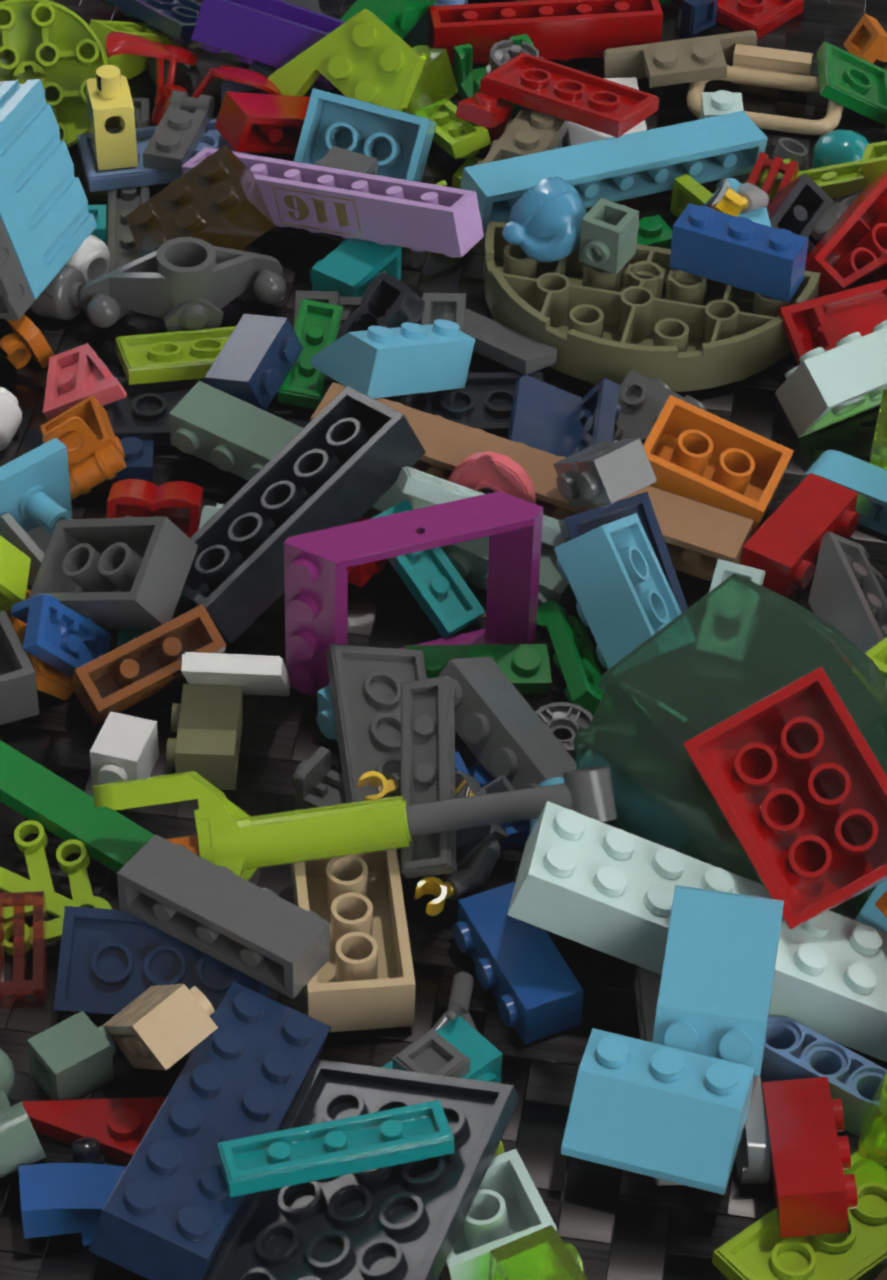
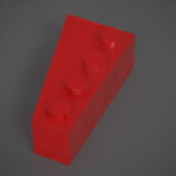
(854, 243)

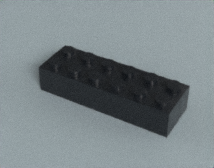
(313, 484)

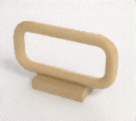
(773, 70)

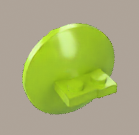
(58, 48)

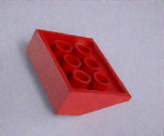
(800, 795)

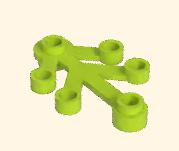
(41, 881)

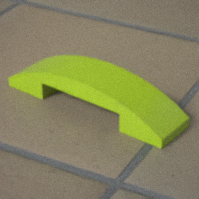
(845, 177)

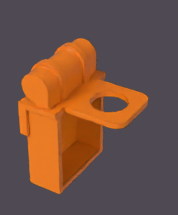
(90, 443)

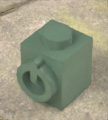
(608, 236)

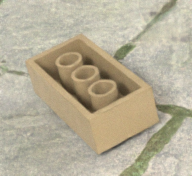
(370, 961)

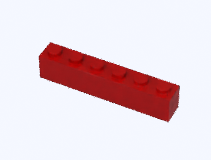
(556, 27)

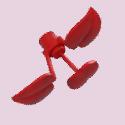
(125, 43)

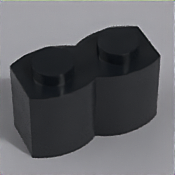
(384, 304)

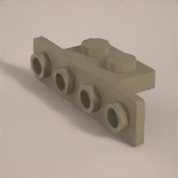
(677, 59)
(527, 134)

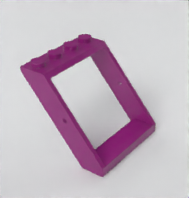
(320, 560)

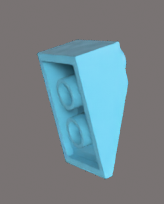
(718, 974)

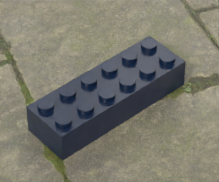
(236, 1085)

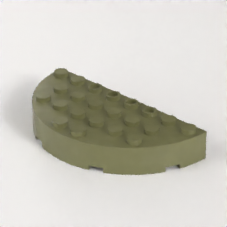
(641, 319)

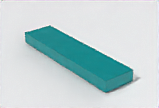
(335, 1148)

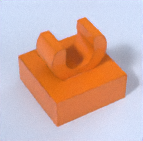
(868, 40)
(25, 343)

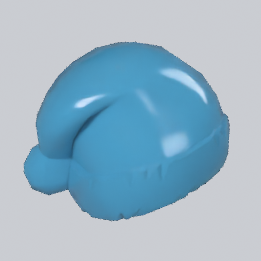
(546, 220)

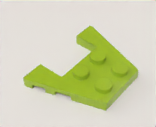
(360, 60)

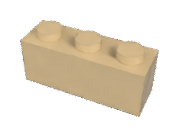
(162, 1025)

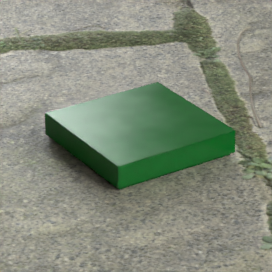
(852, 82)

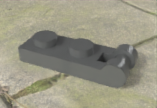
(178, 132)

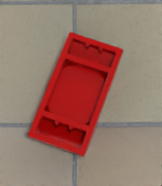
(833, 317)

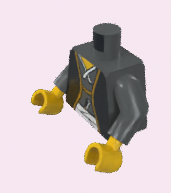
(475, 847)

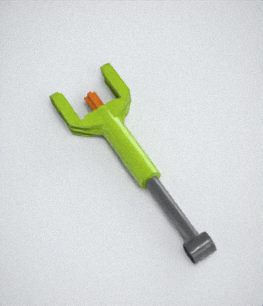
(249, 842)

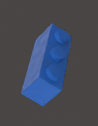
(738, 252)
(519, 966)

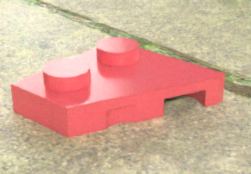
(77, 376)

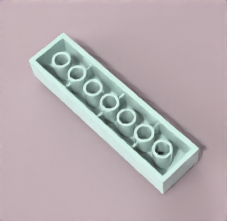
(618, 899)

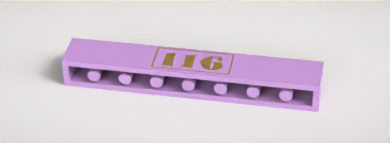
(364, 205)

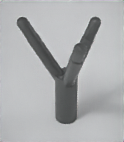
(458, 1001)

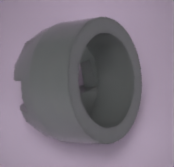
(790, 149)

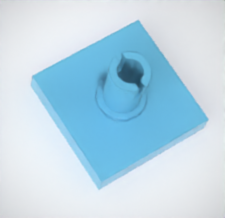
(37, 487)

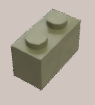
(207, 733)

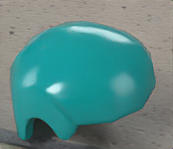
(838, 148)

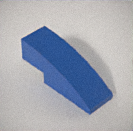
(65, 1197)

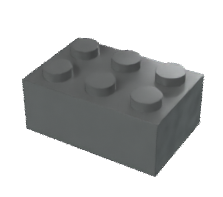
(117, 569)

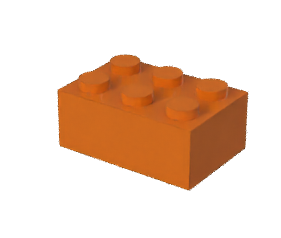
(715, 460)

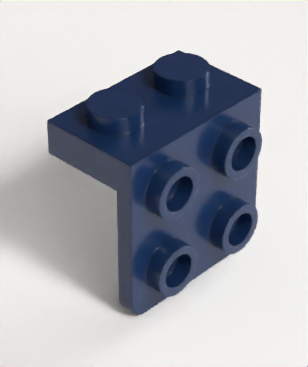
(560, 420)

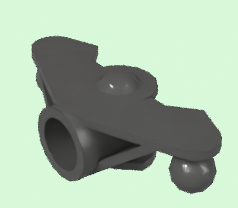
(183, 285)

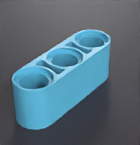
(861, 477)

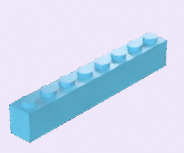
(624, 165)

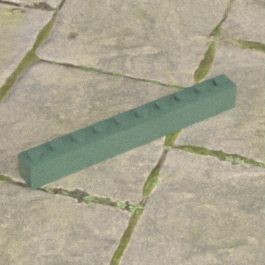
(246, 438)

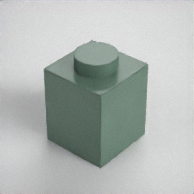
(72, 1058)

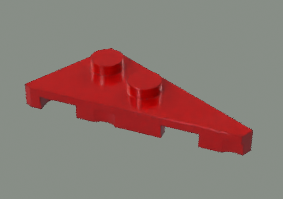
(114, 1122)

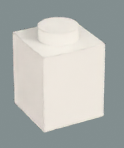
(124, 749)

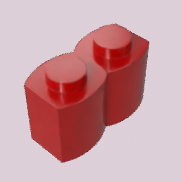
(176, 500)

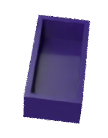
(262, 31)

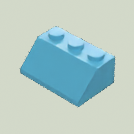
(399, 359)
(617, 587)
(658, 1111)

